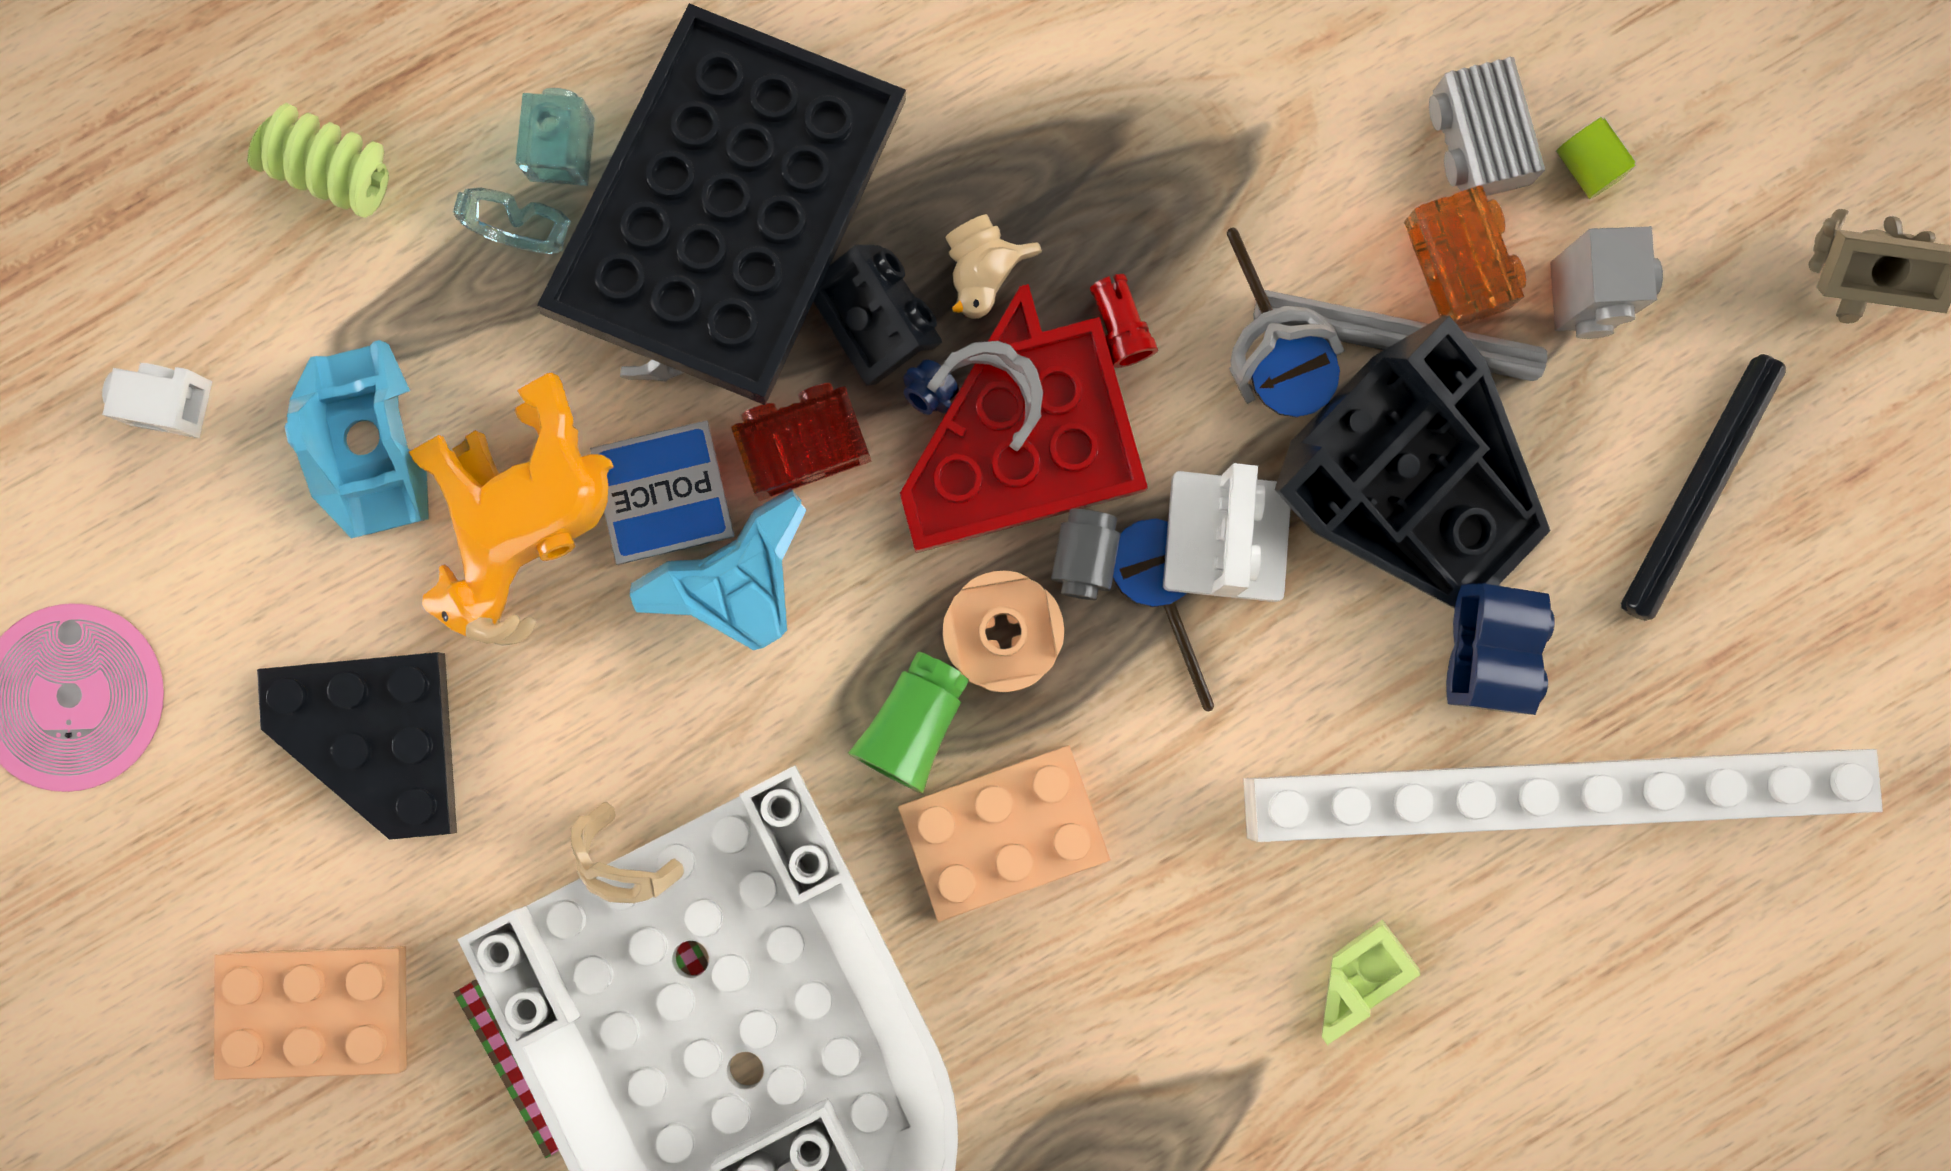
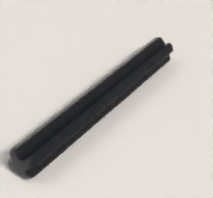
(1703, 487)

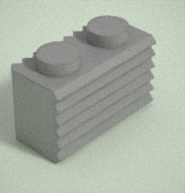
(1486, 128)

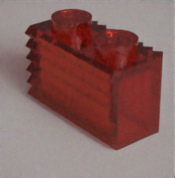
(800, 441)

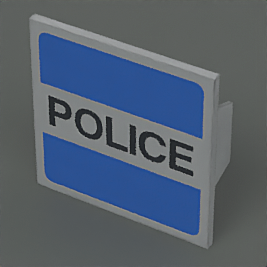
(664, 493)

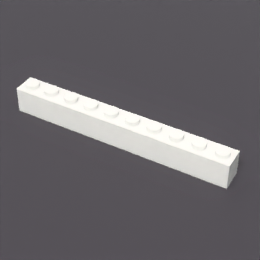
(1562, 795)

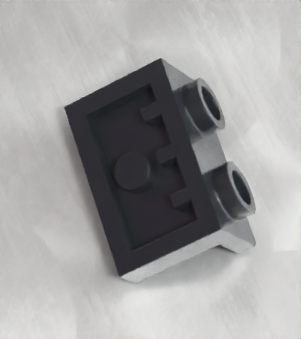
(875, 312)

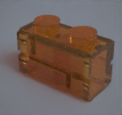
(1466, 256)

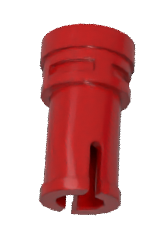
(1127, 335)

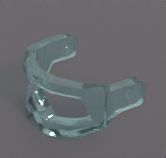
(467, 212)

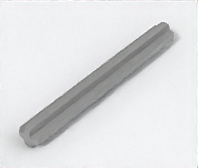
(1383, 331)

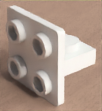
(1226, 535)

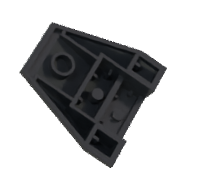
(1418, 468)

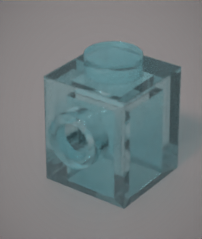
(555, 137)

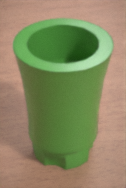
(912, 722)

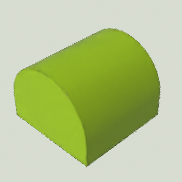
(1596, 157)

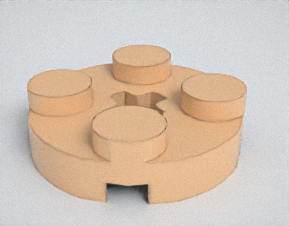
(1023, 604)

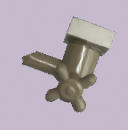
(1881, 268)

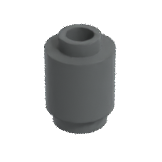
(1086, 554)

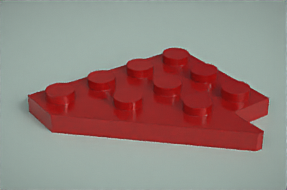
(1071, 460)

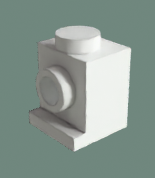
(157, 399)

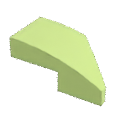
(1362, 977)

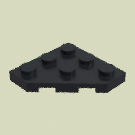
(370, 735)

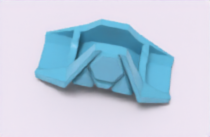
(356, 490)
(736, 586)

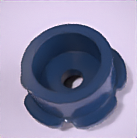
(923, 398)

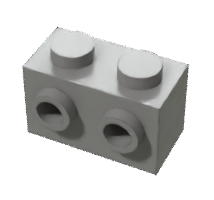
(1604, 280)

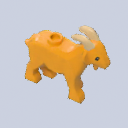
(512, 514)

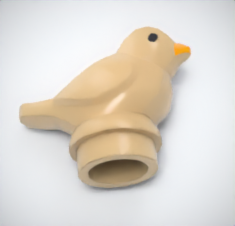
(982, 264)

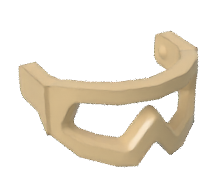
(646, 883)

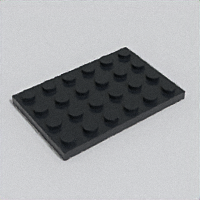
(724, 204)

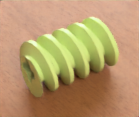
(320, 160)

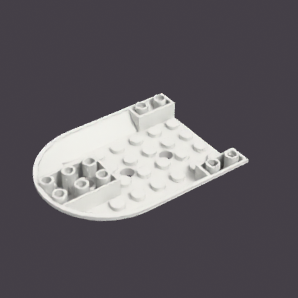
(640, 1054)

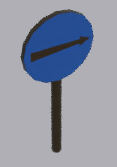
(1298, 372)
(1140, 578)

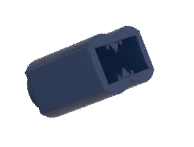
(1499, 649)

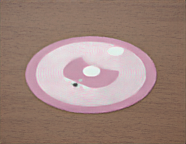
(76, 697)

